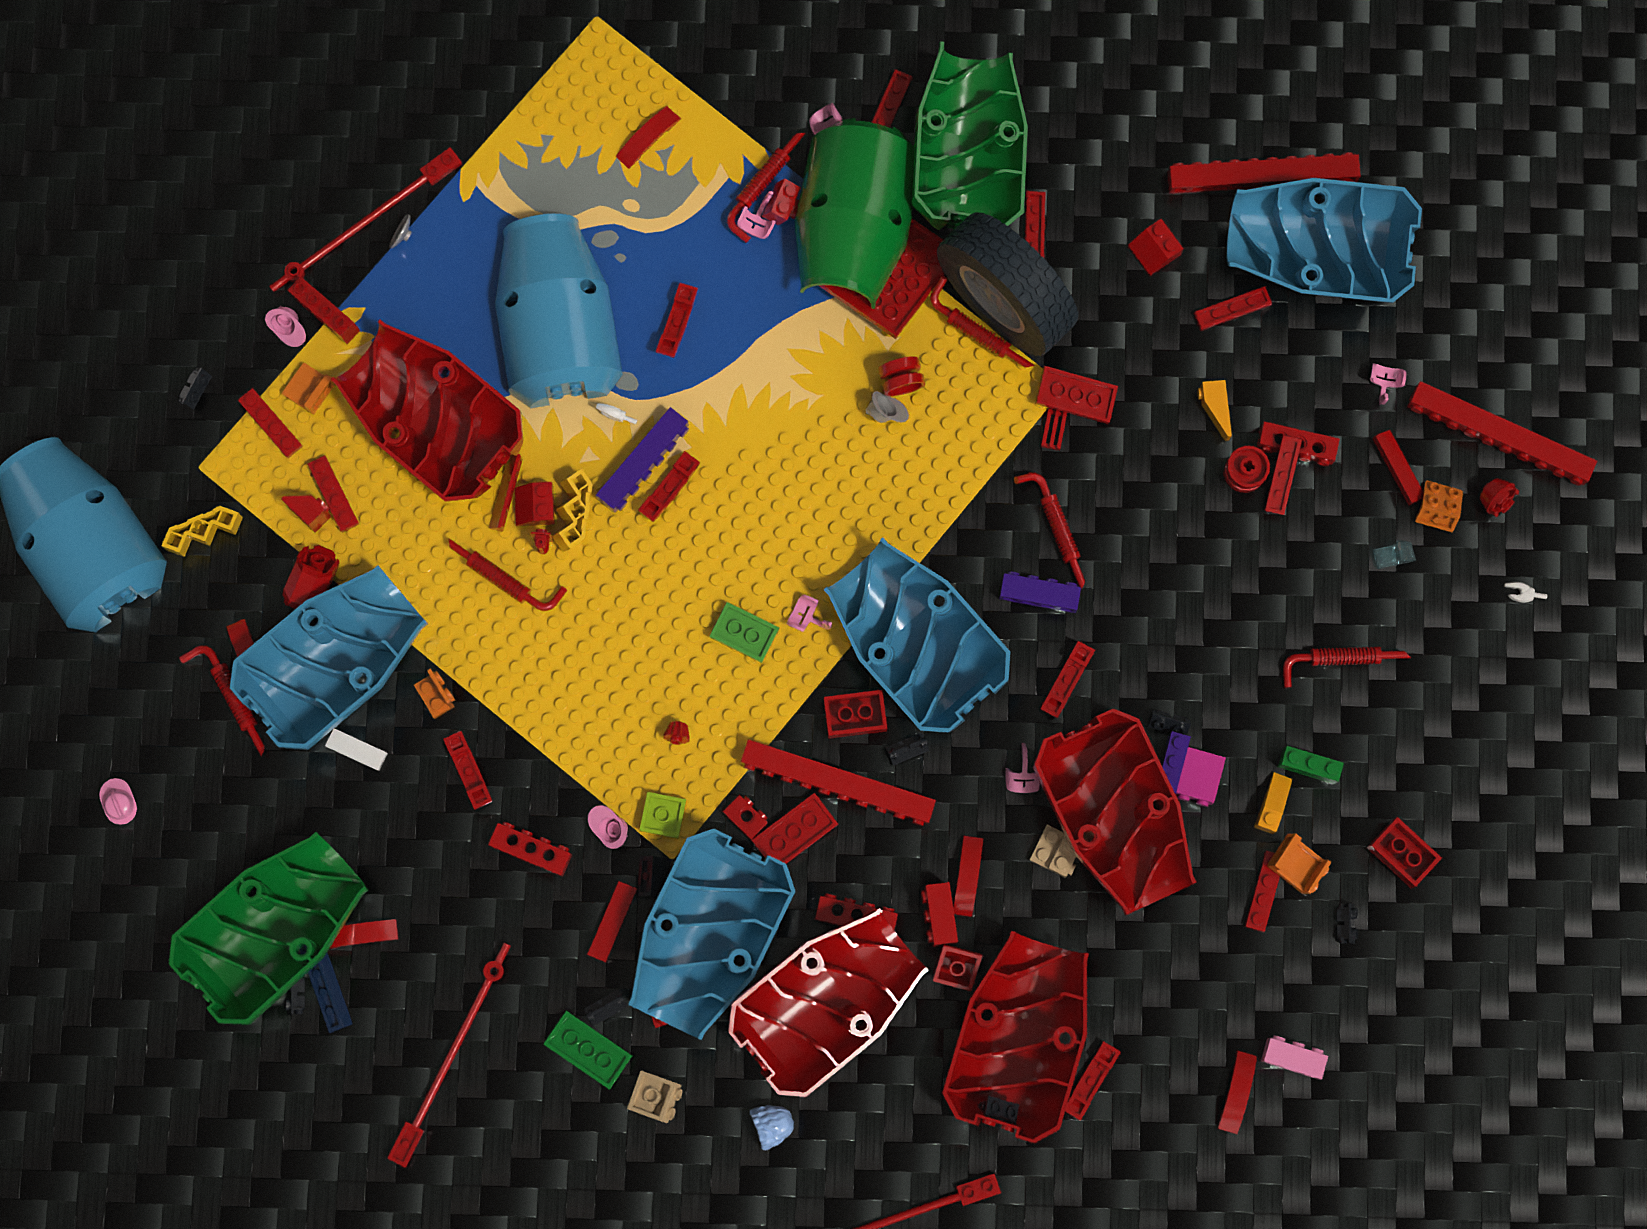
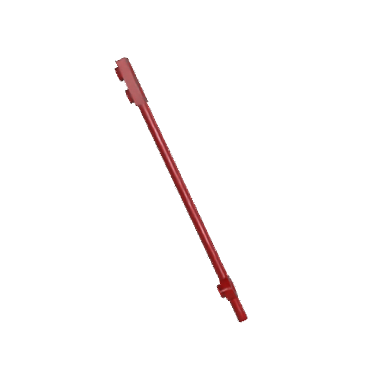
(432, 172)
(411, 1133)
(967, 1193)

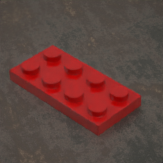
(1076, 395)
(796, 830)

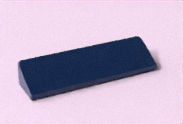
(329, 995)

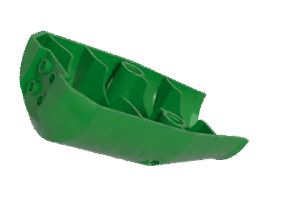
(970, 142)
(854, 207)
(258, 946)

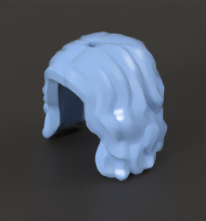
(772, 1124)

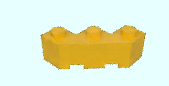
(574, 511)
(201, 529)

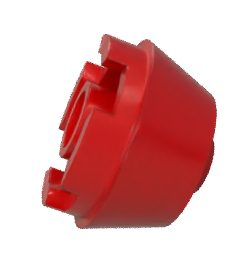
(1498, 496)

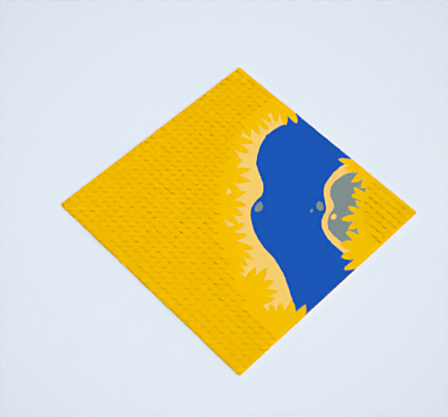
(775, 406)

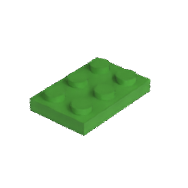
(744, 632)

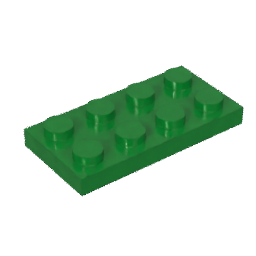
(588, 1050)

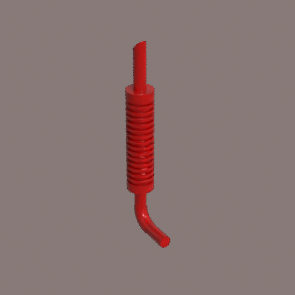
(759, 182)
(974, 329)
(1057, 521)
(503, 580)
(1340, 656)
(223, 678)

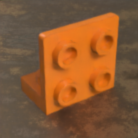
(308, 388)
(1440, 506)
(434, 695)

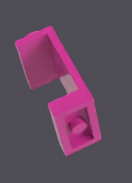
(1200, 777)

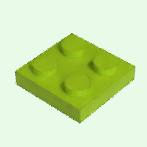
(662, 815)

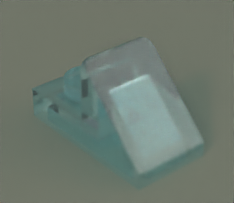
(1394, 555)

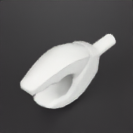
(614, 413)
(1526, 592)

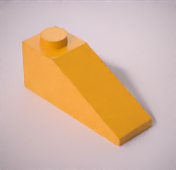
(1215, 402)
(1273, 804)

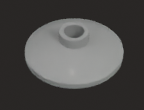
(402, 232)

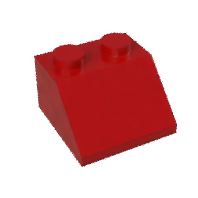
(1155, 247)
(535, 504)
(310, 510)
(956, 967)

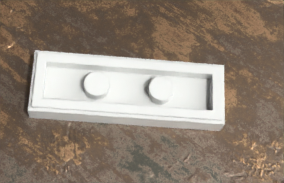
(356, 749)

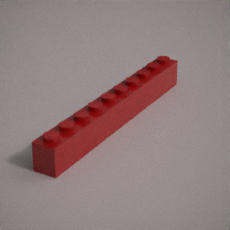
(1260, 173)
(1502, 433)
(837, 781)

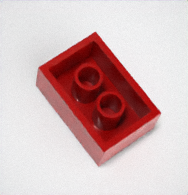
(855, 714)
(1404, 852)
(939, 914)

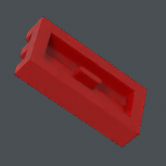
(1057, 413)

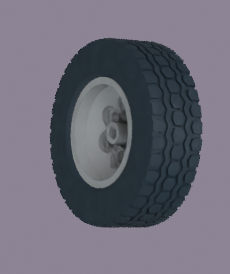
(1007, 283)

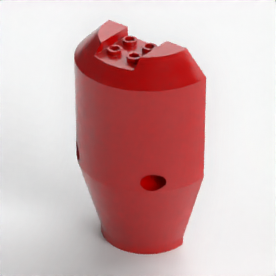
(450, 427)
(1104, 800)
(806, 1013)
(1018, 1054)

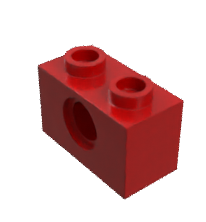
(737, 808)

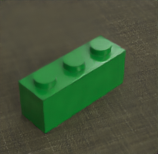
(1310, 765)

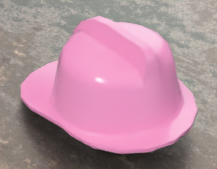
(285, 325)
(118, 801)
(608, 826)

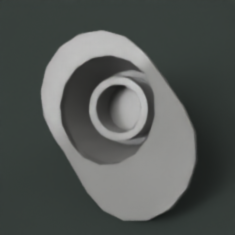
(886, 408)

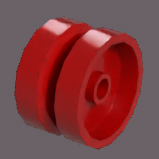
(901, 376)
(1235, 469)

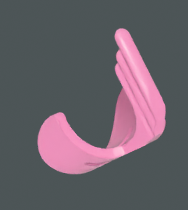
(817, 119)
(757, 231)
(1392, 374)
(801, 606)
(1017, 786)

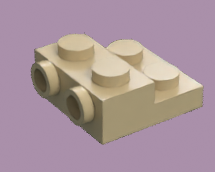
(1054, 852)
(655, 1097)

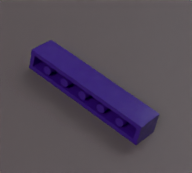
(642, 460)

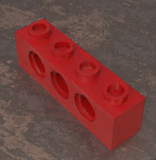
(324, 310)
(1327, 444)
(500, 841)
(825, 914)

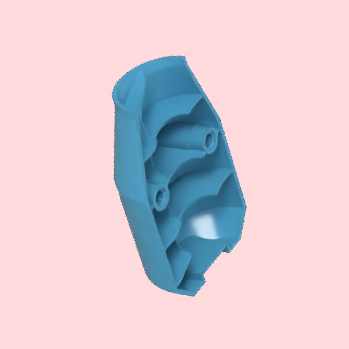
(1347, 244)
(556, 333)
(77, 548)
(934, 655)
(317, 675)
(718, 909)

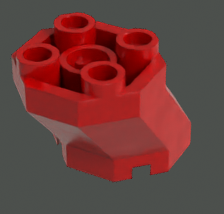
(310, 575)

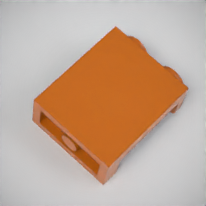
(1298, 864)

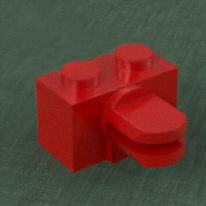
(782, 202)

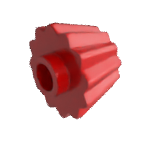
(677, 733)

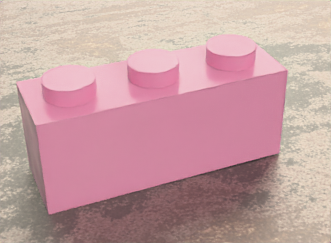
(1294, 1057)

